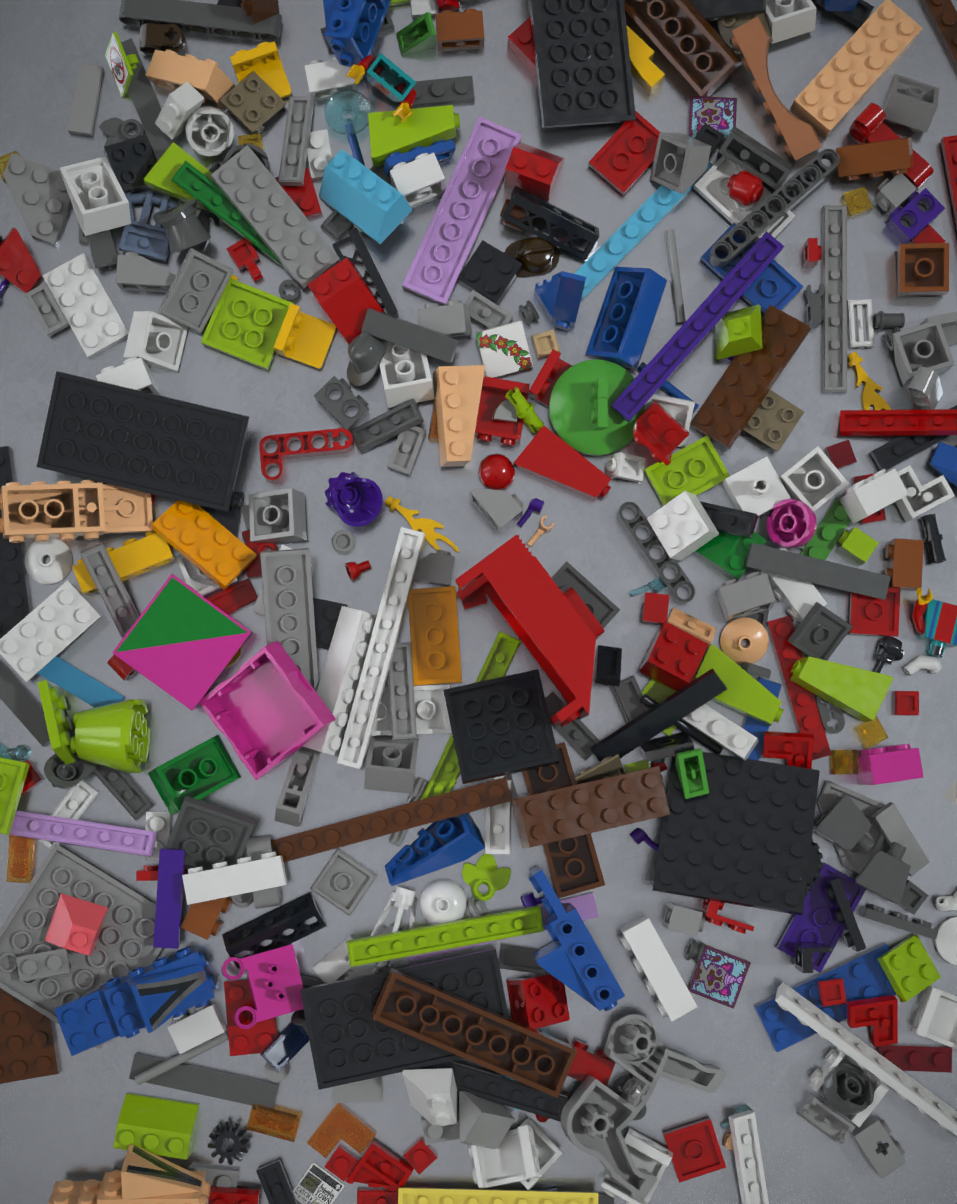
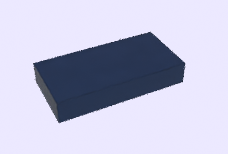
(285, 1046)

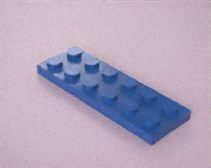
(862, 980)

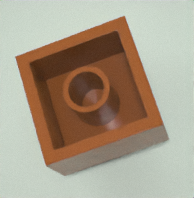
(923, 269)

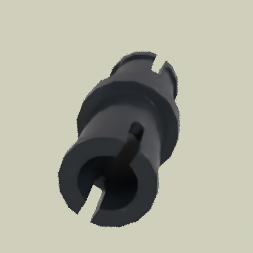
(933, 538)

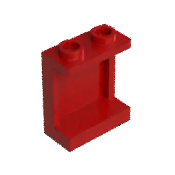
(492, 395)

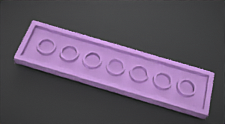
(461, 211)

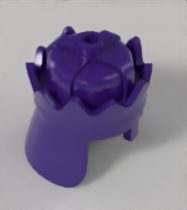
(354, 498)

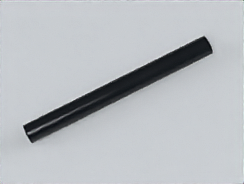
(687, 728)

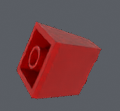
(533, 170)

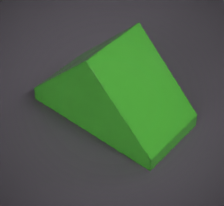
(417, 36)
(692, 773)

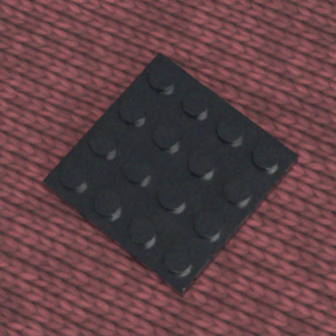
(501, 726)

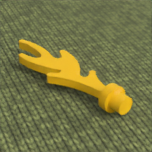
(869, 397)
(425, 525)

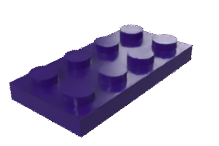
(818, 917)

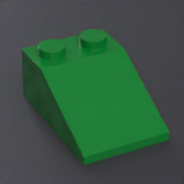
(728, 553)
(194, 774)

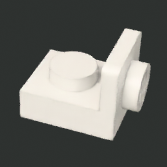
(625, 467)

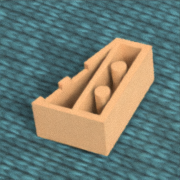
(172, 70)

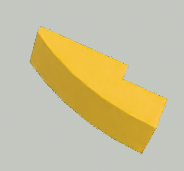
(641, 63)

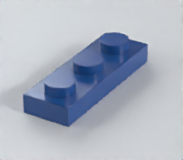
(441, 149)

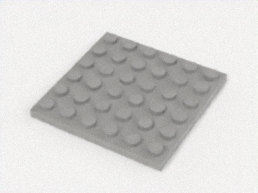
(121, 946)

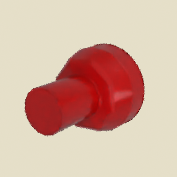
(354, 570)

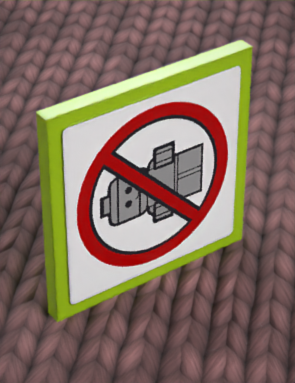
(120, 64)

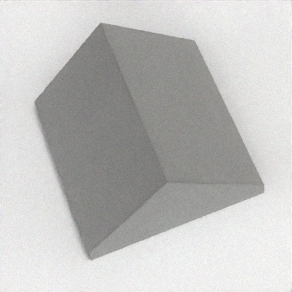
(482, 1121)

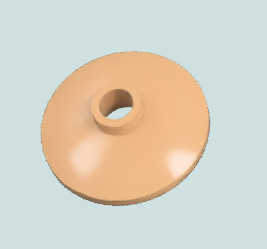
(738, 630)

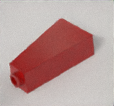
(561, 465)

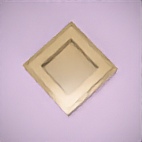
(544, 343)

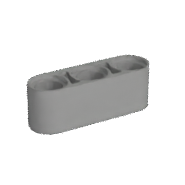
(925, 389)
(256, 847)

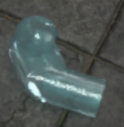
(14, 753)

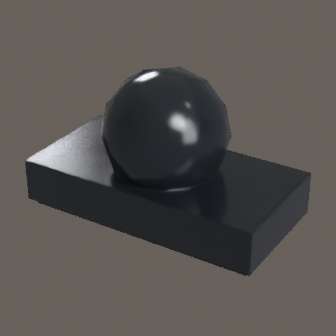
(608, 665)

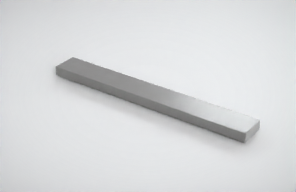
(834, 299)

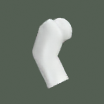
(923, 662)

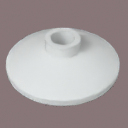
(56, 569)

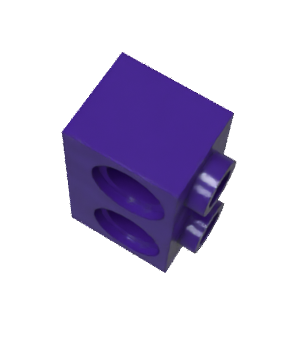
(918, 219)

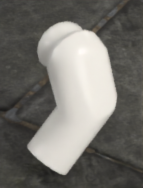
(946, 903)

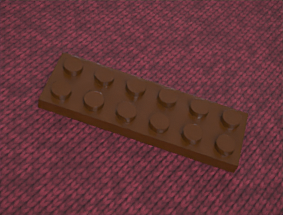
(750, 378)

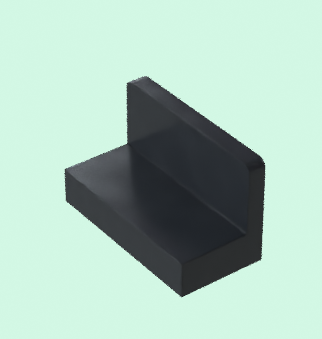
(804, 955)

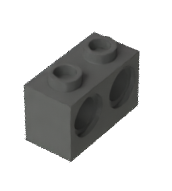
(337, 407)

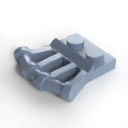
(144, 238)

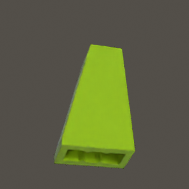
(419, 129)
(166, 167)
(847, 687)
(743, 691)

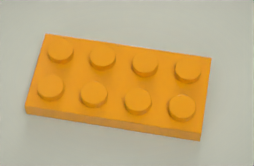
(204, 542)
(434, 636)

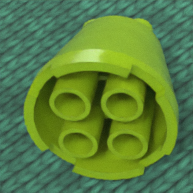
(113, 735)

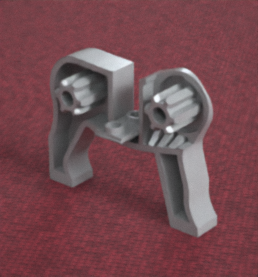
(597, 1114)

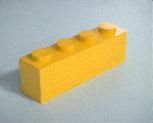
(130, 559)

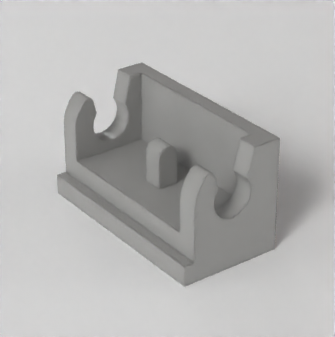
(825, 1119)

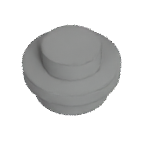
(475, 908)

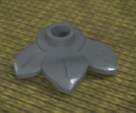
(118, 130)

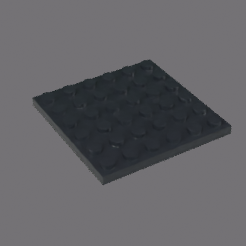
(742, 838)

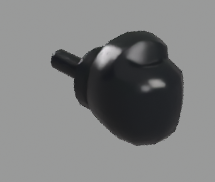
(888, 650)

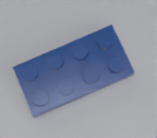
(773, 285)

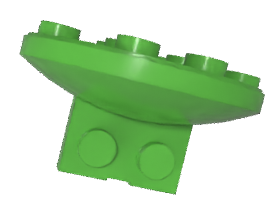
(582, 407)

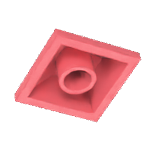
(76, 924)

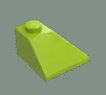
(739, 332)

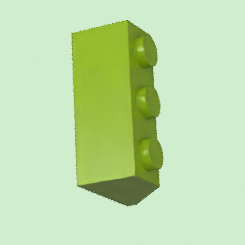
(157, 1125)

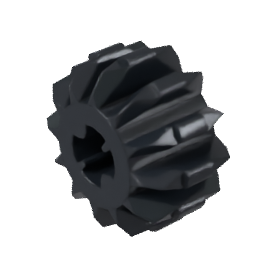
(227, 1152)

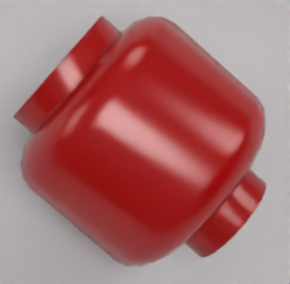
(745, 188)

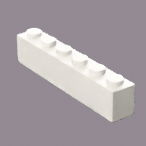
(342, 674)

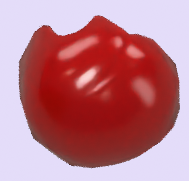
(496, 471)

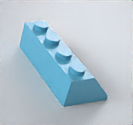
(362, 197)

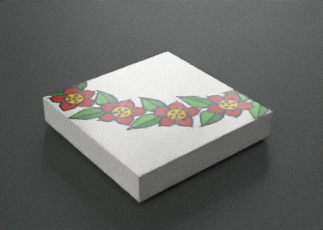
(504, 349)

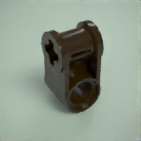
(158, 37)

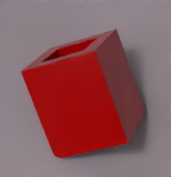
(655, 607)

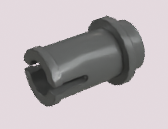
(888, 320)

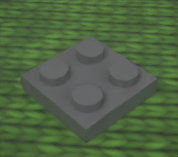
(820, 632)

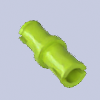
(524, 410)

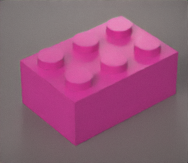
(889, 764)

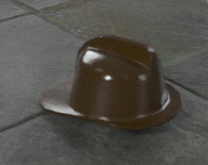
(535, 255)

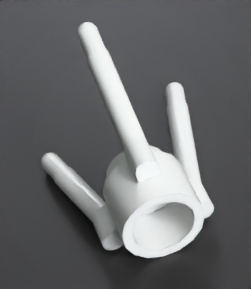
(403, 899)

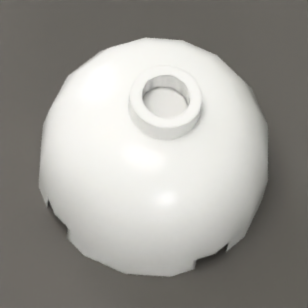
(209, 131)
(442, 902)

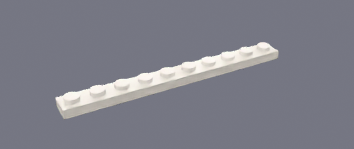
(381, 648)
(867, 1057)

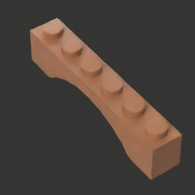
(754, 44)

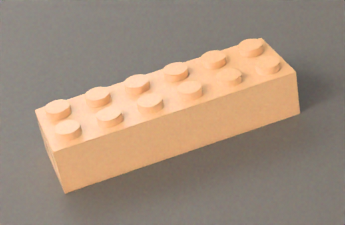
(856, 68)

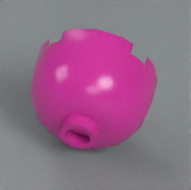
(791, 523)

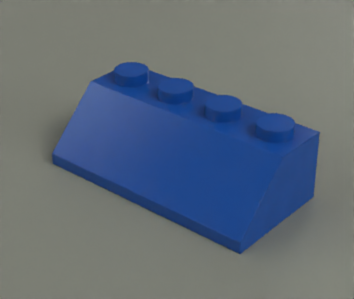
(626, 316)

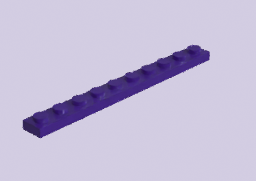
(697, 327)

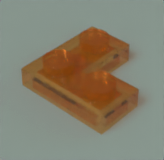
(341, 1125)

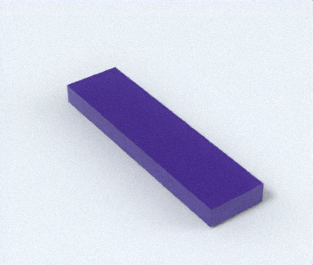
(169, 898)

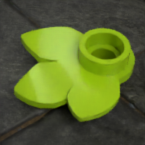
(485, 873)

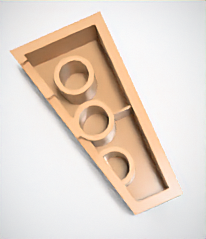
(457, 405)

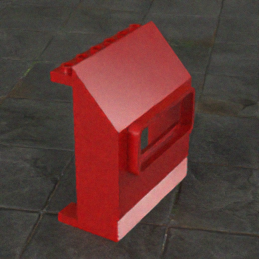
(548, 622)

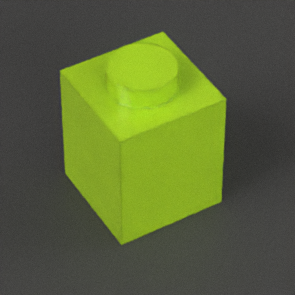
(857, 545)

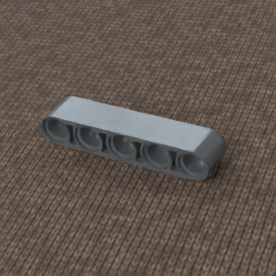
(656, 565)

